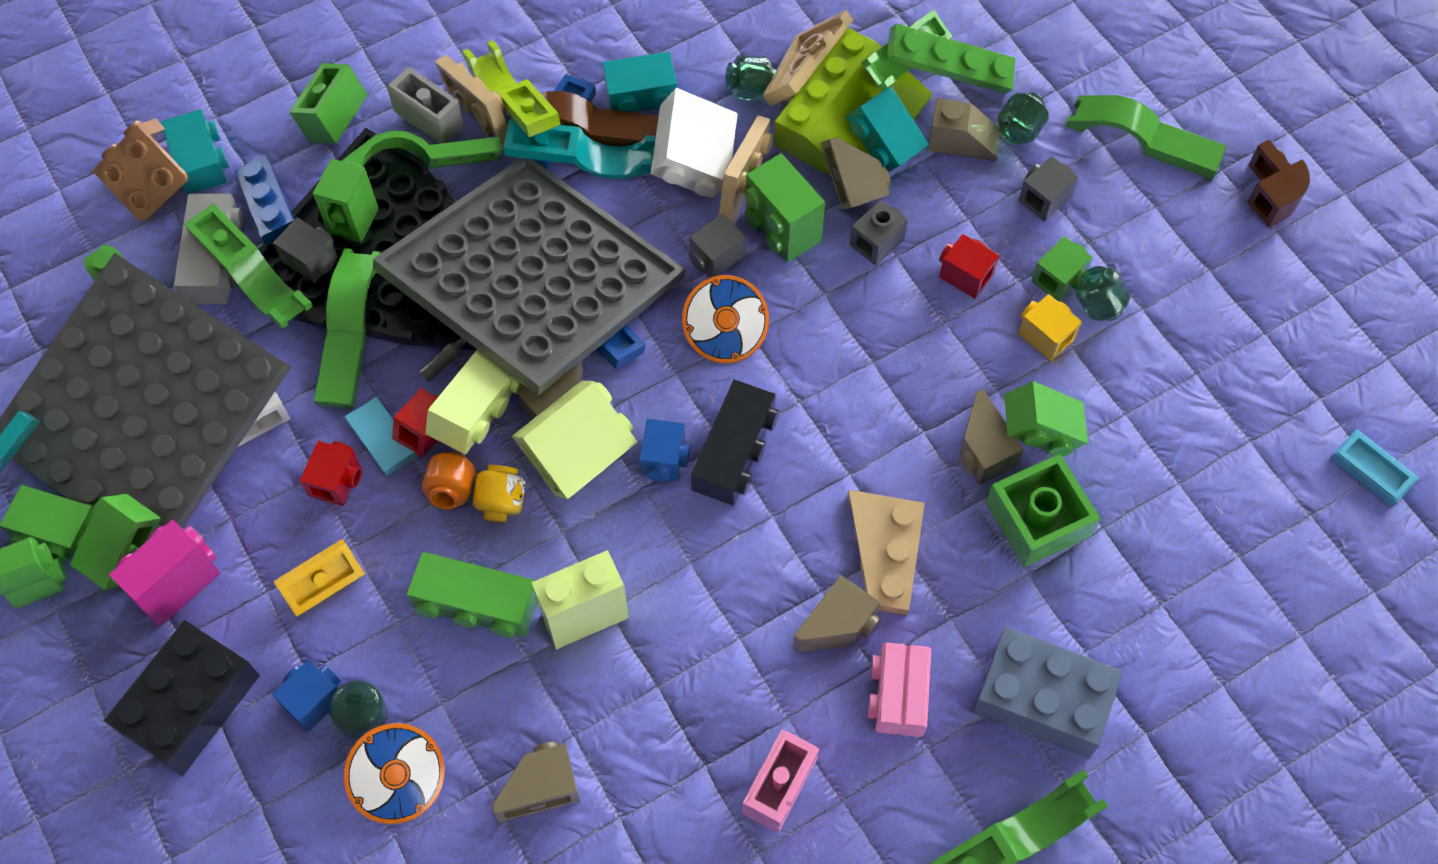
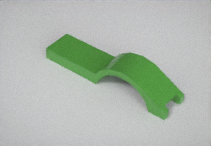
(886, 72)
(1157, 138)
(433, 155)
(246, 266)
(345, 331)
(1030, 829)

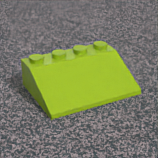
(834, 92)

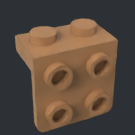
(141, 170)

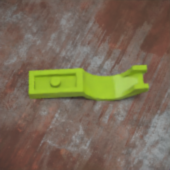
(520, 99)

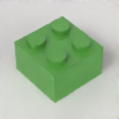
(784, 208)
(1042, 510)

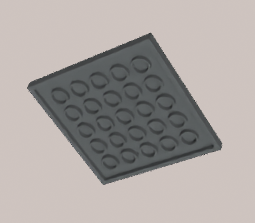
(529, 272)
(141, 396)

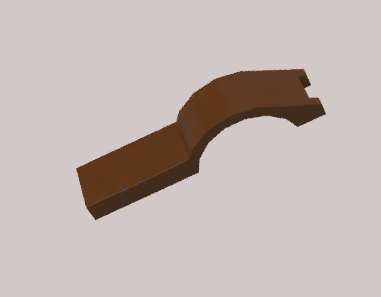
(601, 124)

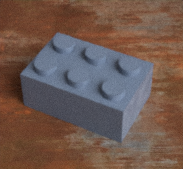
(1048, 692)

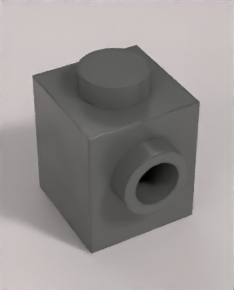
(1047, 187)
(878, 232)
(717, 246)
(306, 249)

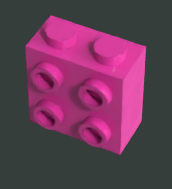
(166, 571)

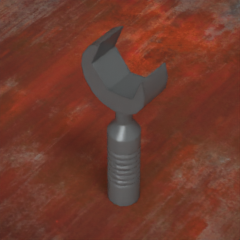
(441, 360)

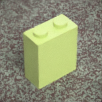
(575, 438)
(581, 599)

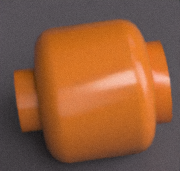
(448, 480)

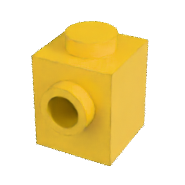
(1049, 326)

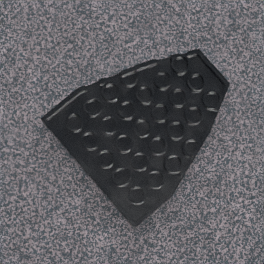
(405, 200)

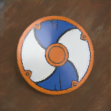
(725, 319)
(393, 773)

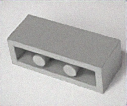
(197, 272)

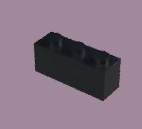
(735, 443)

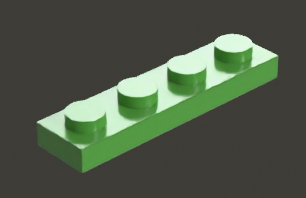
(950, 58)

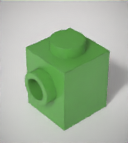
(1061, 268)

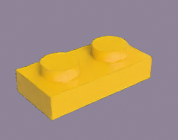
(319, 577)

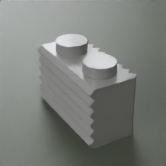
(426, 105)

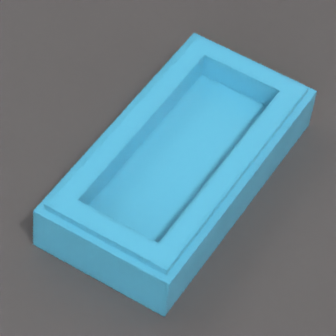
(374, 429)
(1374, 468)

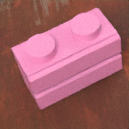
(901, 690)
(780, 781)

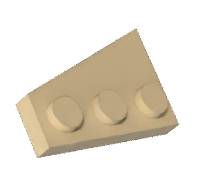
(804, 57)
(474, 97)
(747, 158)
(887, 546)

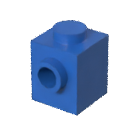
(663, 450)
(307, 693)

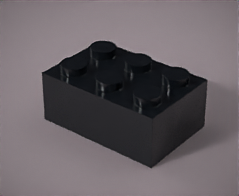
(182, 697)

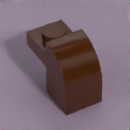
(1280, 184)

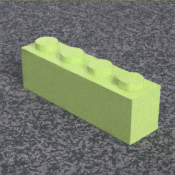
(470, 403)

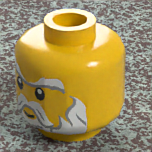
(499, 493)

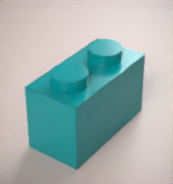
(639, 82)
(887, 129)
(194, 149)

